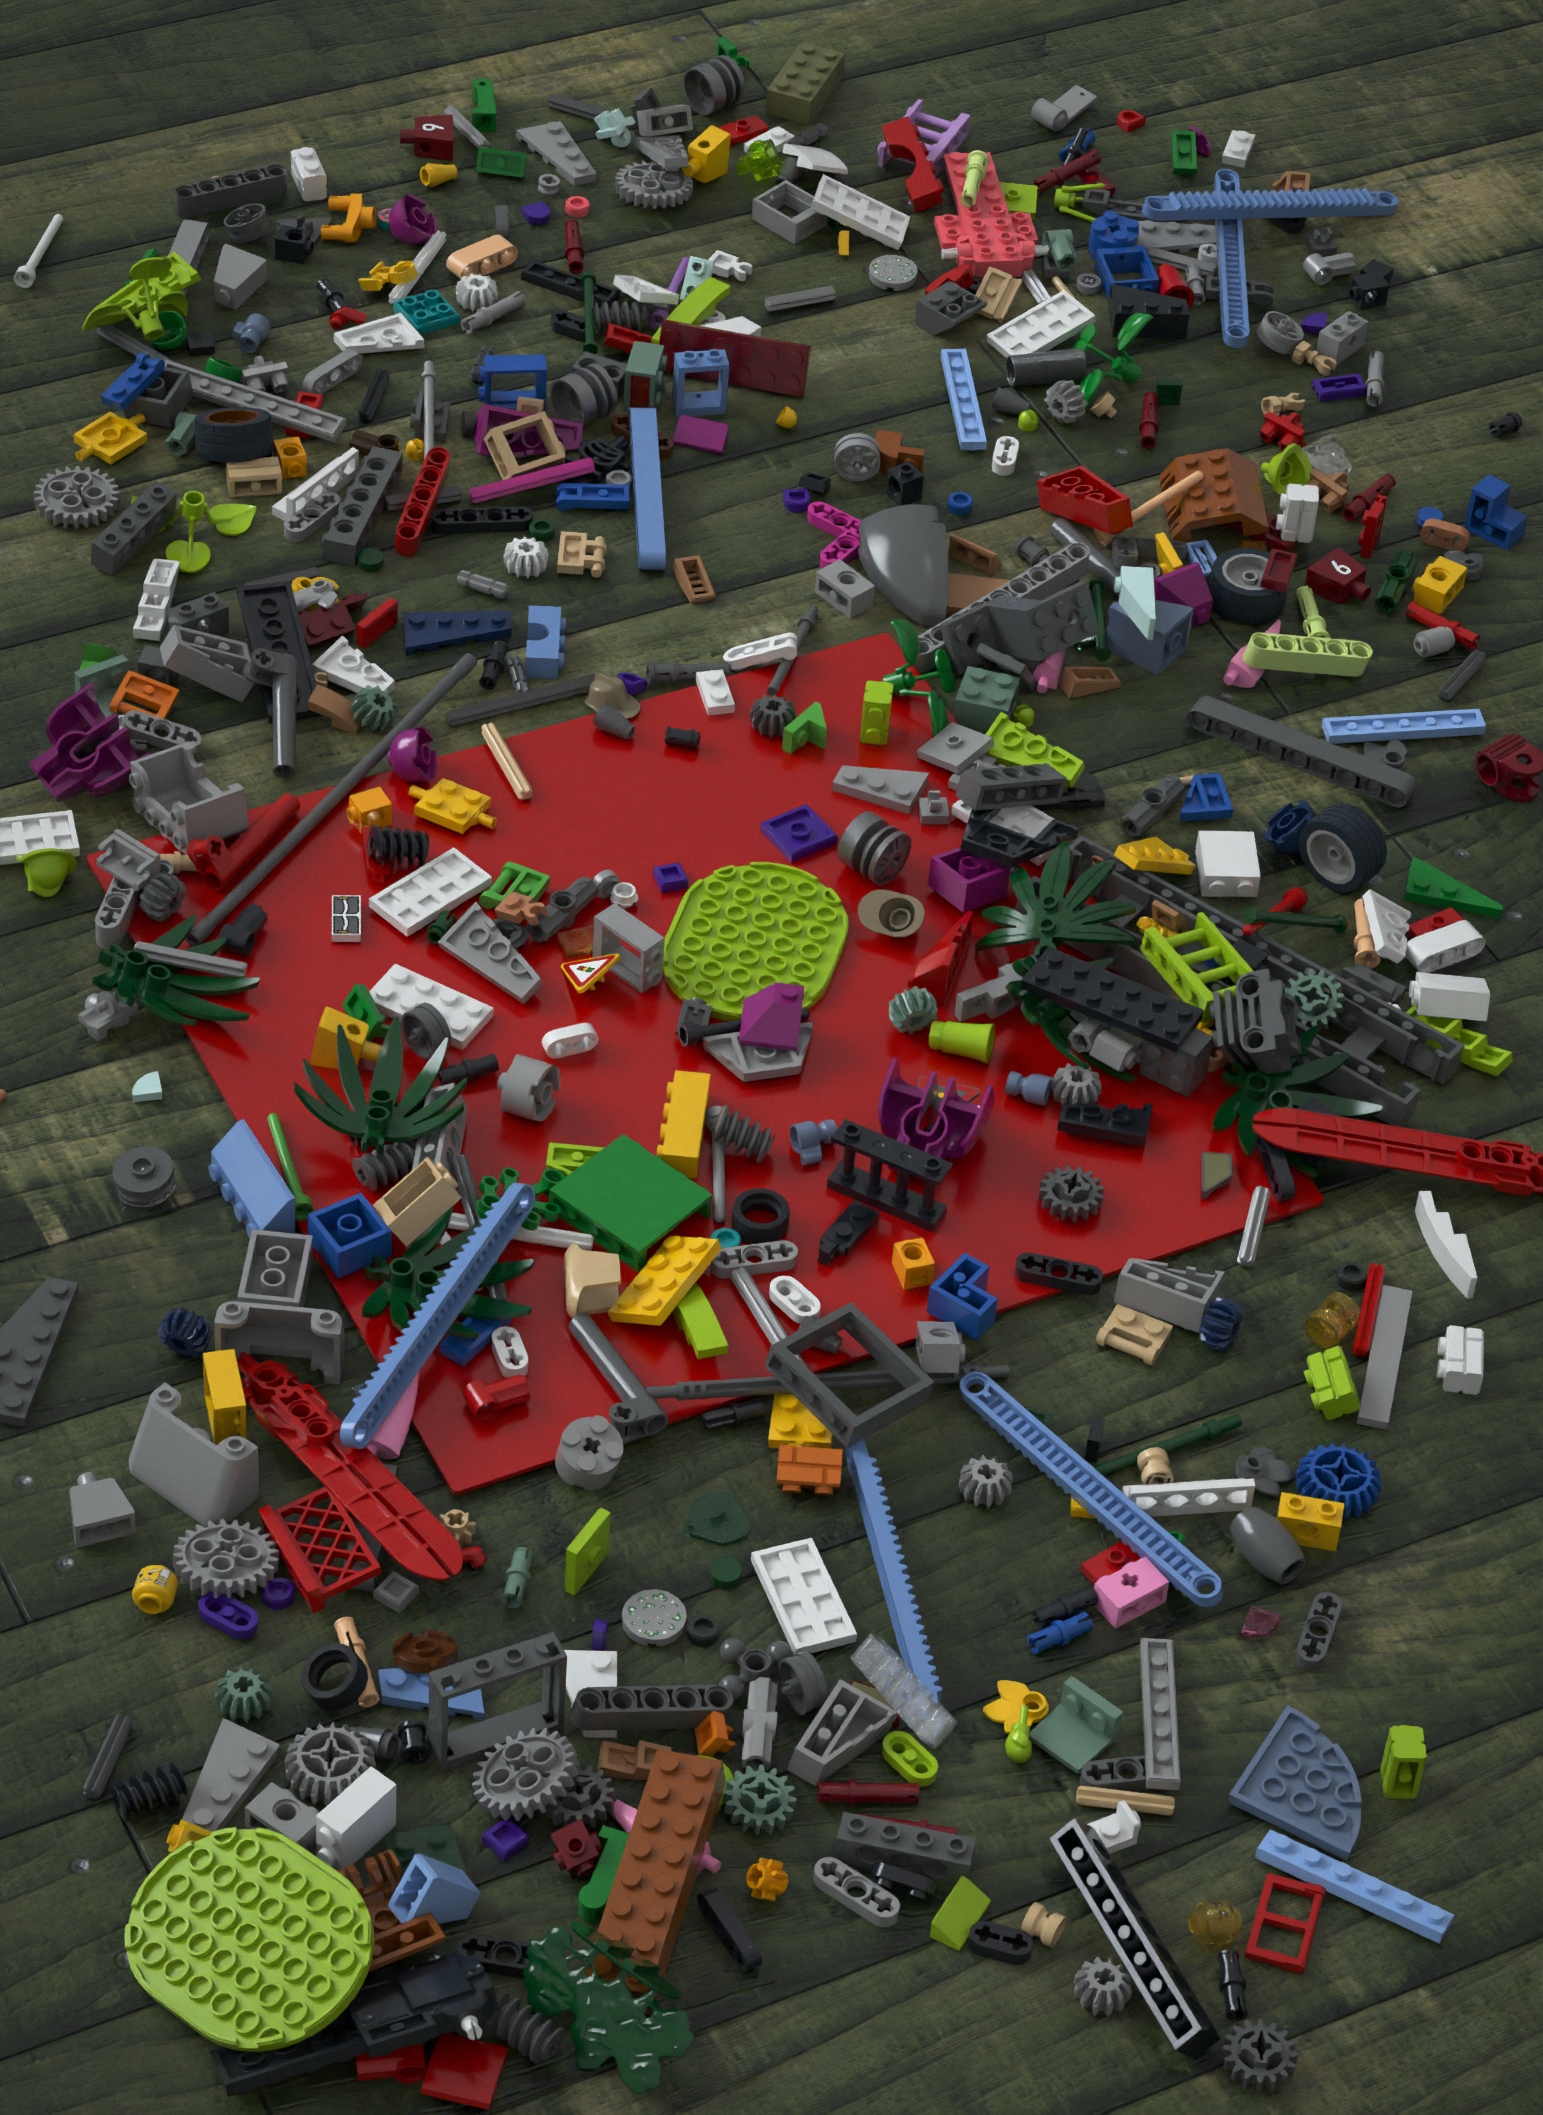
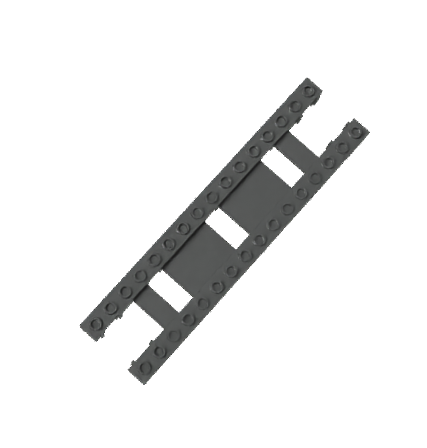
(1366, 1017)

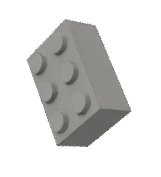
(276, 1268)

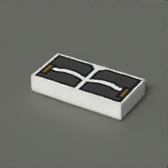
(346, 918)

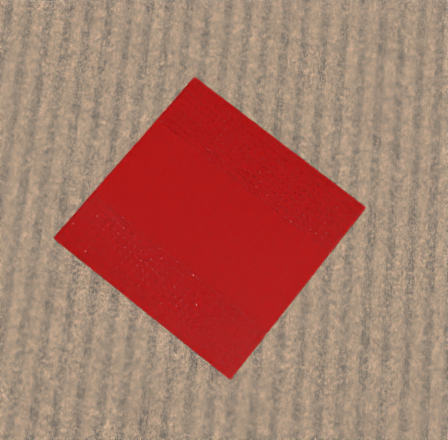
(640, 808)

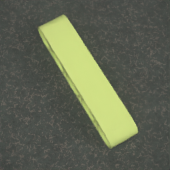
(1307, 654)

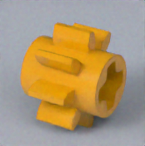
(767, 1879)

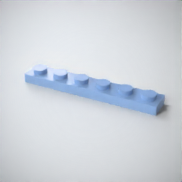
(963, 399)
(1403, 726)
(1354, 1886)

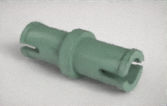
(517, 1577)

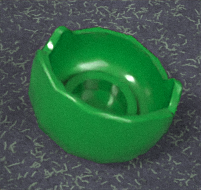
(174, 331)
(223, 369)

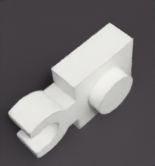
(729, 265)

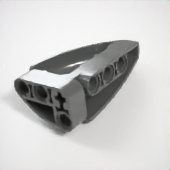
(908, 559)

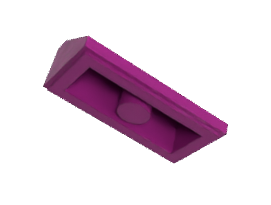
(701, 434)

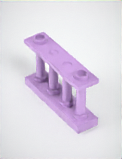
(947, 141)

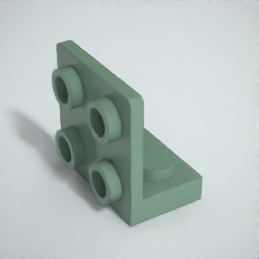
(107, 679)
(1078, 1726)

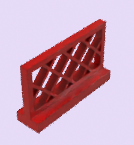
(299, 1564)

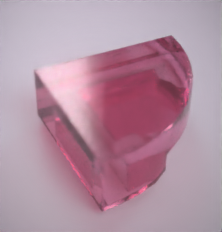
(1260, 1623)

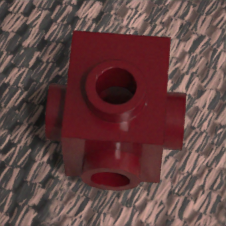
(576, 1849)

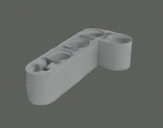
(118, 909)

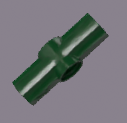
(1396, 581)

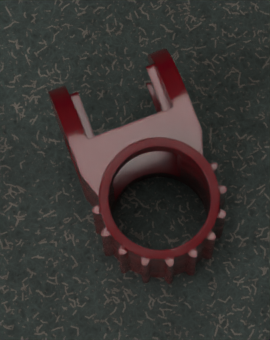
(1499, 767)

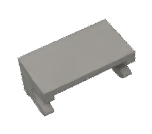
(128, 860)

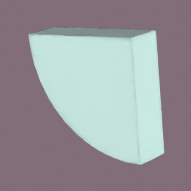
(147, 1088)

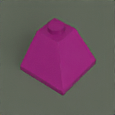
(1186, 588)
(772, 1017)

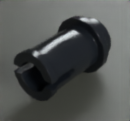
(1511, 422)
(683, 737)

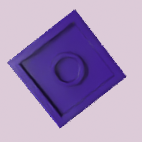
(798, 833)

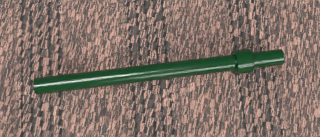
(1209, 1430)

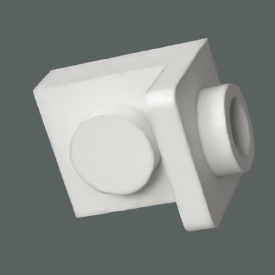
(1118, 1829)

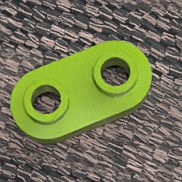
(911, 1760)

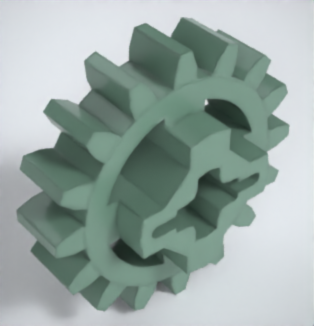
(1313, 986)
(759, 1800)

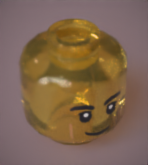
(1215, 1922)

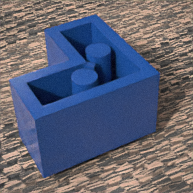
(1491, 517)
(962, 1297)

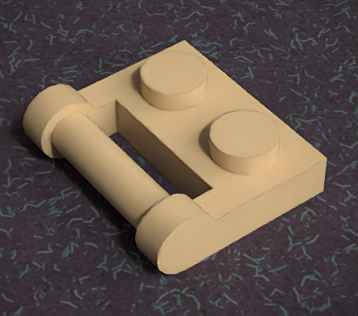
(1134, 1334)

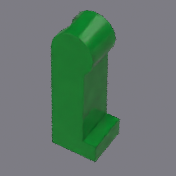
(485, 114)
(594, 1896)

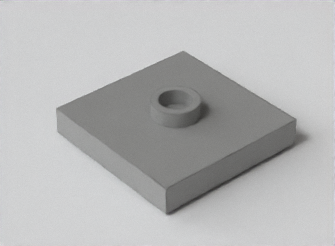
(955, 747)

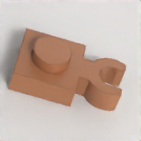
(519, 907)

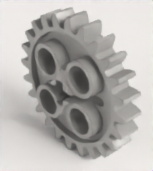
(653, 185)
(76, 497)
(225, 1558)
(525, 1774)

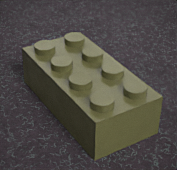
(805, 83)

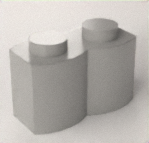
(1117, 1049)

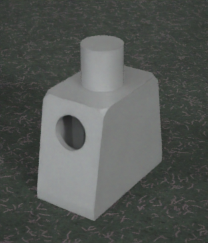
(99, 1511)

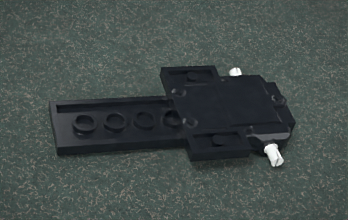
(388, 2013)

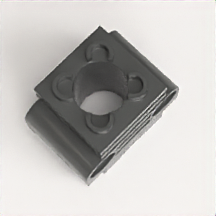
(1257, 1023)

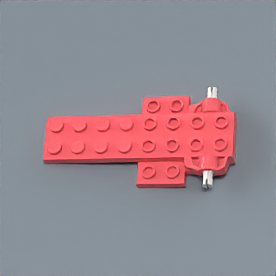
(987, 231)

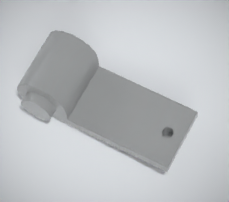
(1064, 109)

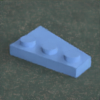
(412, 1691)

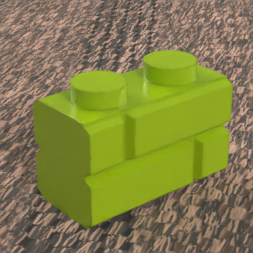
(876, 712)
(1332, 1382)
(1403, 1762)

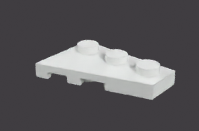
(645, 291)
(380, 335)
(350, 668)
(1387, 926)
(591, 1670)

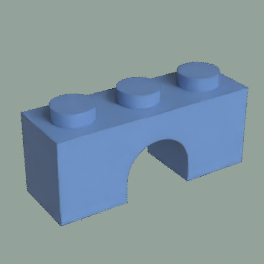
(545, 642)

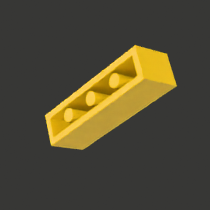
(685, 1121)

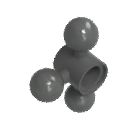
(753, 1663)

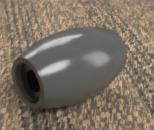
(1267, 1545)

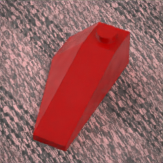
(940, 964)

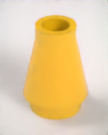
(436, 174)

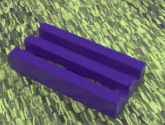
(1339, 387)

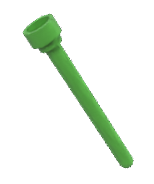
(303, 1203)

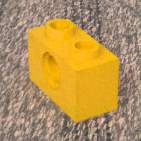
(1439, 584)
(1311, 1520)

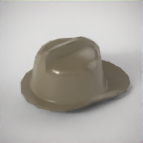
(611, 692)
(891, 913)

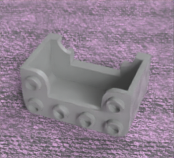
(183, 802)

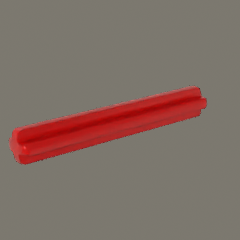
(1369, 1310)

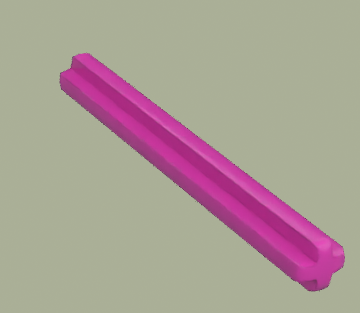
(531, 480)

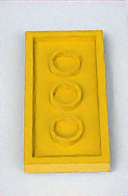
(664, 1280)

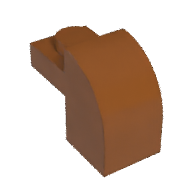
(894, 454)

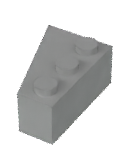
(208, 660)
(840, 1732)

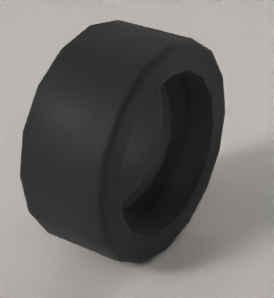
(760, 1200)
(321, 1661)

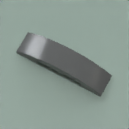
(1100, 202)

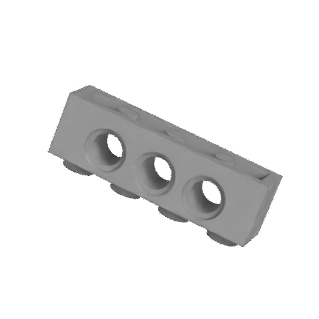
(446, 1141)

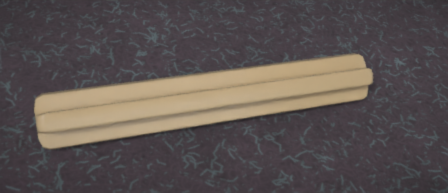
(506, 761)

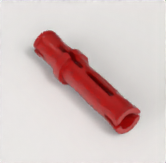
(1435, 620)

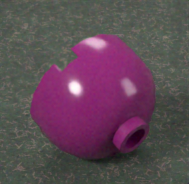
(411, 221)
(412, 755)

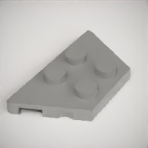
(756, 1062)

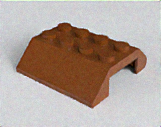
(1224, 495)
(391, 1937)

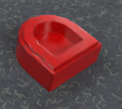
(1130, 120)

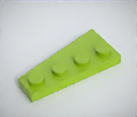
(177, 278)
(1019, 747)

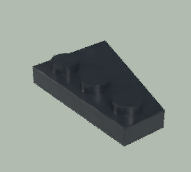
(1114, 1124)

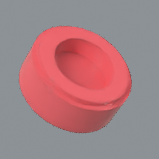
(577, 206)

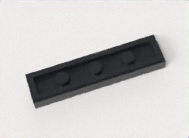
(566, 283)

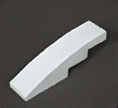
(156, 599)
(1447, 1248)

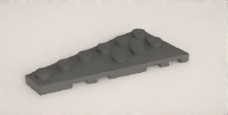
(29, 1345)

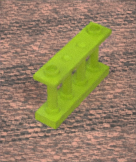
(1176, 968)

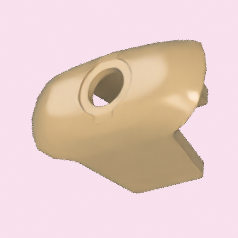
(590, 1280)

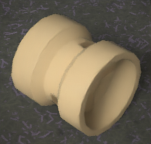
(1157, 1468)
(1040, 1923)

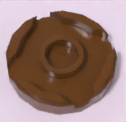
(425, 1652)

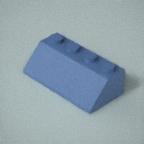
(252, 1182)

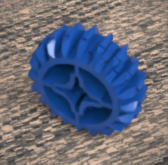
(1357, 1475)

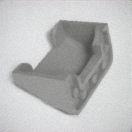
(283, 1332)
(190, 1469)

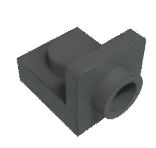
(694, 1011)

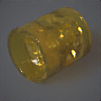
(1332, 1320)

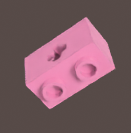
(1130, 1592)

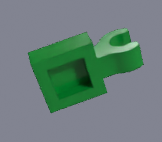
(725, 47)

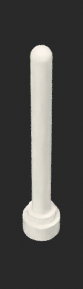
(26, 274)

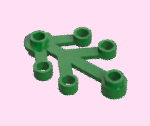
(549, 1211)

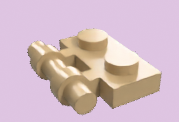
(572, 554)

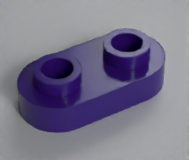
(230, 1615)

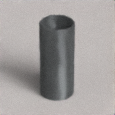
(1051, 366)

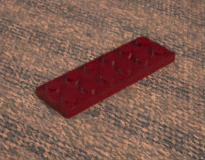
(752, 359)

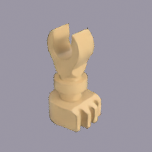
(1322, 363)
(1281, 404)

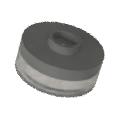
(144, 1176)

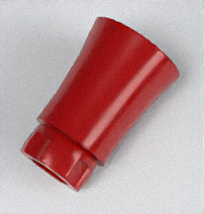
(1173, 285)

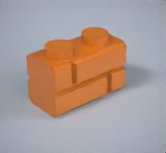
(809, 1468)

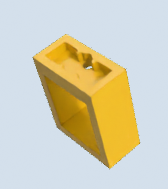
(224, 1395)

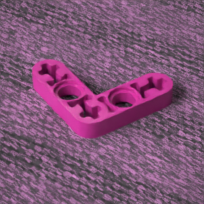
(824, 517)

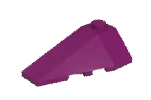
(526, 441)

